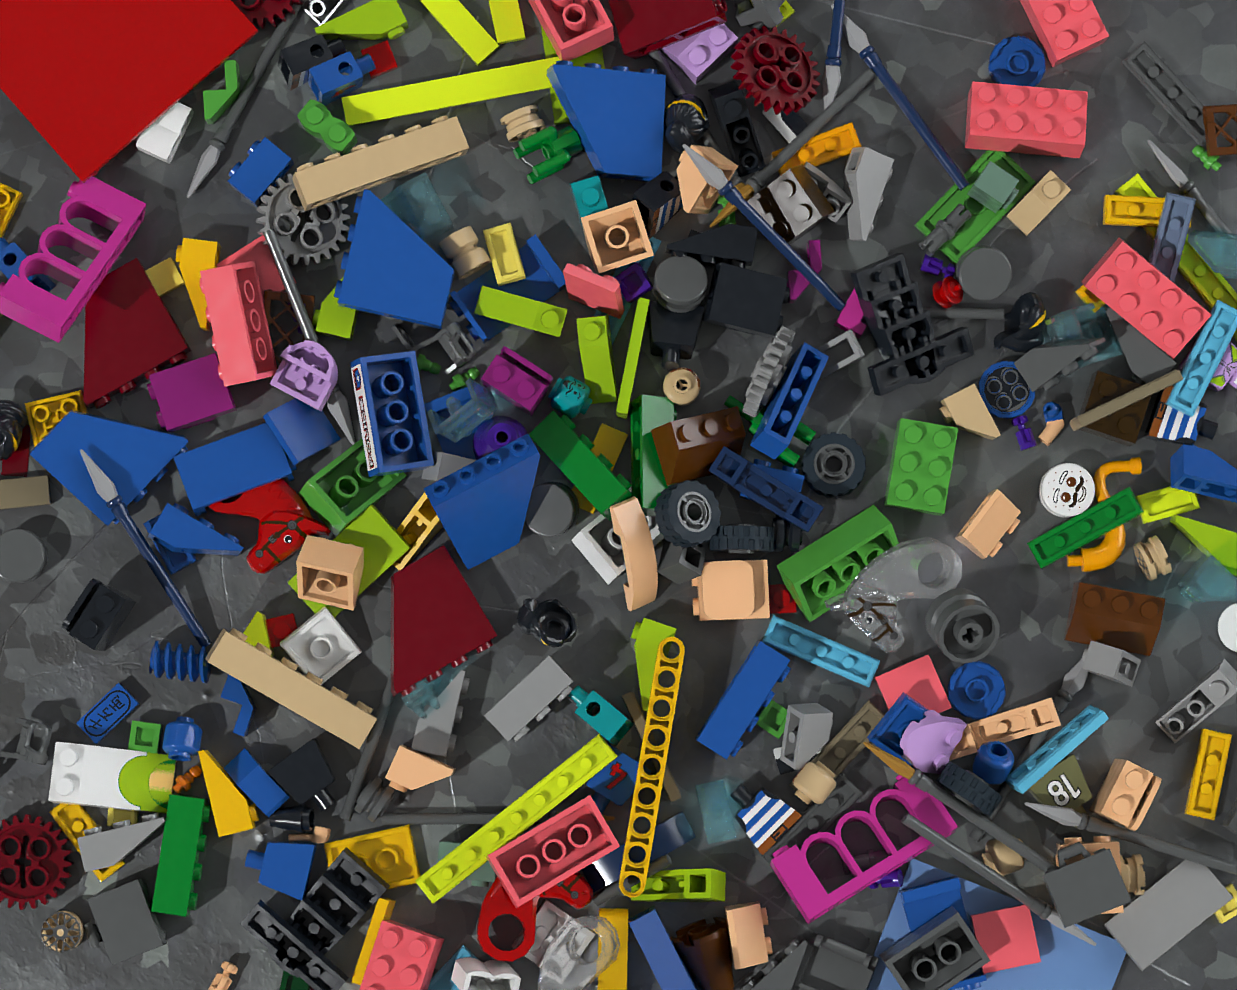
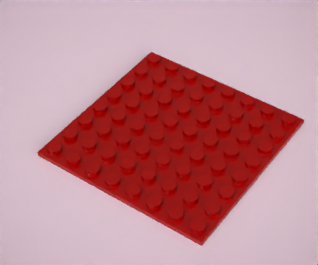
(109, 68)

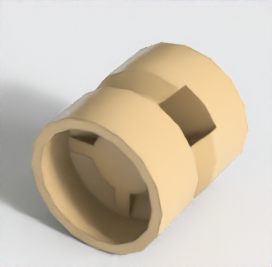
(464, 252)

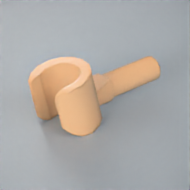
(320, 835)

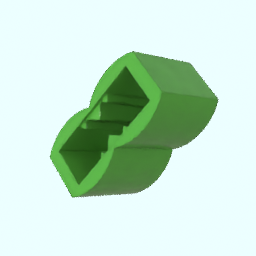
(320, 124)

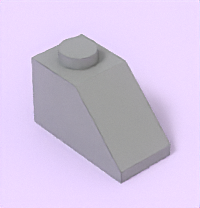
(1110, 663)
(805, 733)

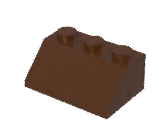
(693, 443)
(1114, 618)

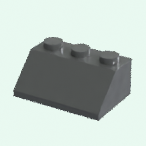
(935, 954)

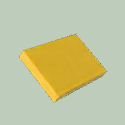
(386, 852)

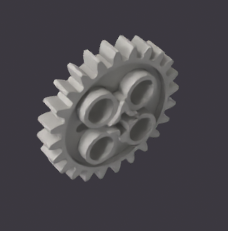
(325, 231)
(768, 371)

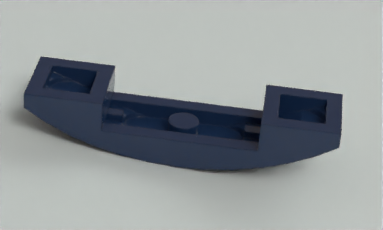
(765, 489)
(667, 837)

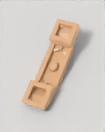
(638, 552)
(1007, 726)

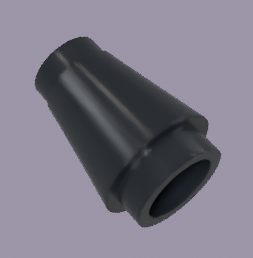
(294, 818)

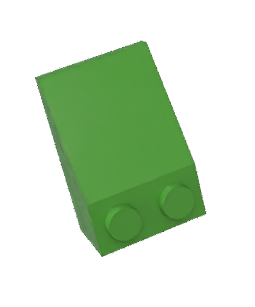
(345, 489)

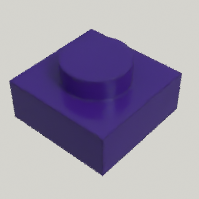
(634, 282)

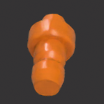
(184, 781)

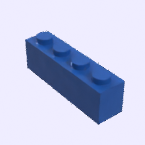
(789, 401)

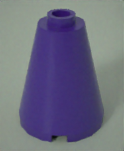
(500, 426)

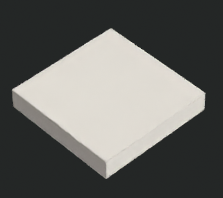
(321, 645)

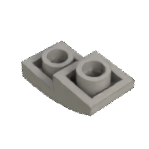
(834, 194)

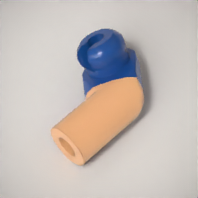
(1054, 422)

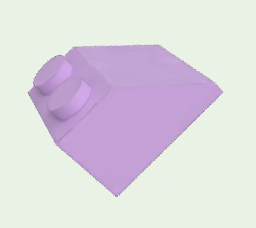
(702, 51)

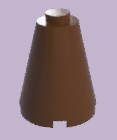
(706, 953)

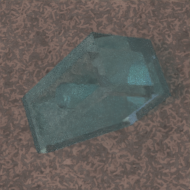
(1217, 250)
(715, 811)

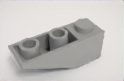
(864, 184)
(1199, 701)
(435, 732)
(112, 846)

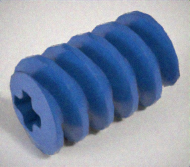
(179, 662)

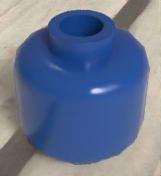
(182, 739)
(993, 762)

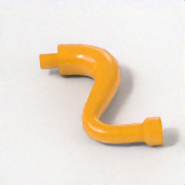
(1114, 542)

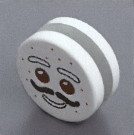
(1066, 490)

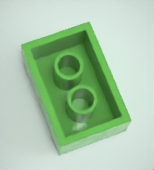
(920, 467)

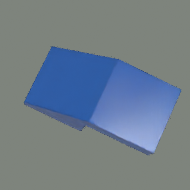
(237, 692)
(256, 782)

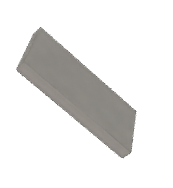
(1168, 912)

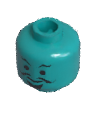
(570, 396)

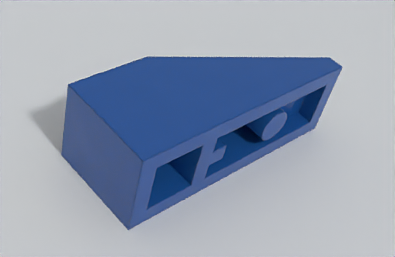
(1203, 473)

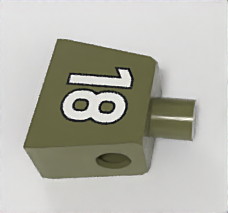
(1063, 786)

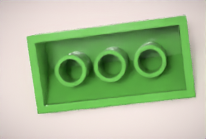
(835, 560)

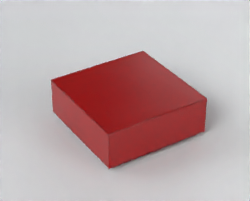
(382, 58)

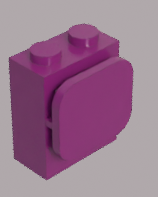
(517, 380)
(190, 394)

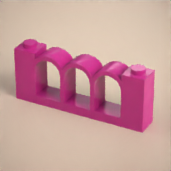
(40, 308)
(803, 884)

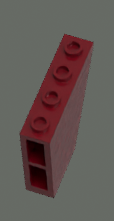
(655, 24)
(127, 335)
(433, 621)

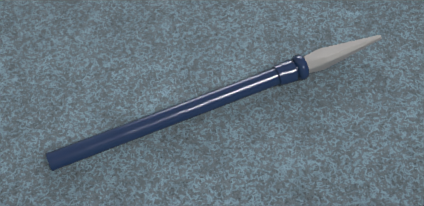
(858, 41)
(831, 77)
(715, 177)
(108, 492)

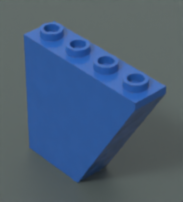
(614, 116)
(392, 268)
(122, 450)
(487, 501)
(660, 951)

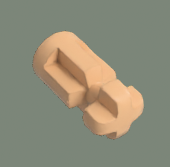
(221, 980)

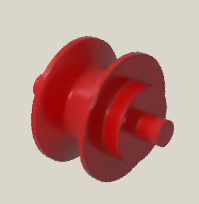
(947, 292)

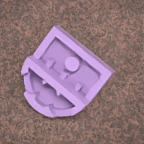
(307, 373)
(931, 741)

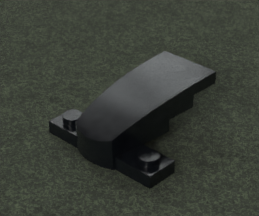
(903, 328)
(318, 921)

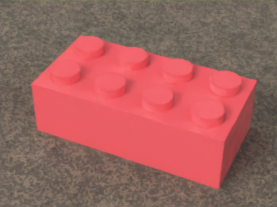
(574, 25)
(1065, 27)
(1026, 119)
(1146, 298)
(238, 323)
(553, 851)
(401, 958)

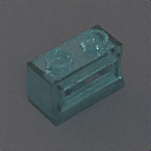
(467, 417)

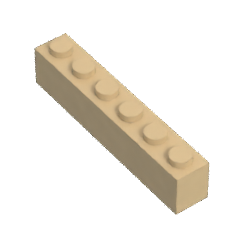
(379, 163)
(291, 688)

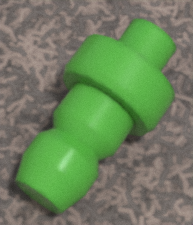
(1209, 162)
(427, 365)
(459, 381)

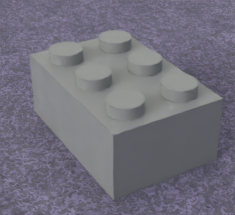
(530, 700)

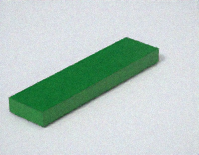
(1085, 527)

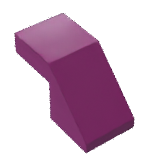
(796, 281)

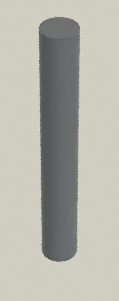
(965, 313)
(613, 890)

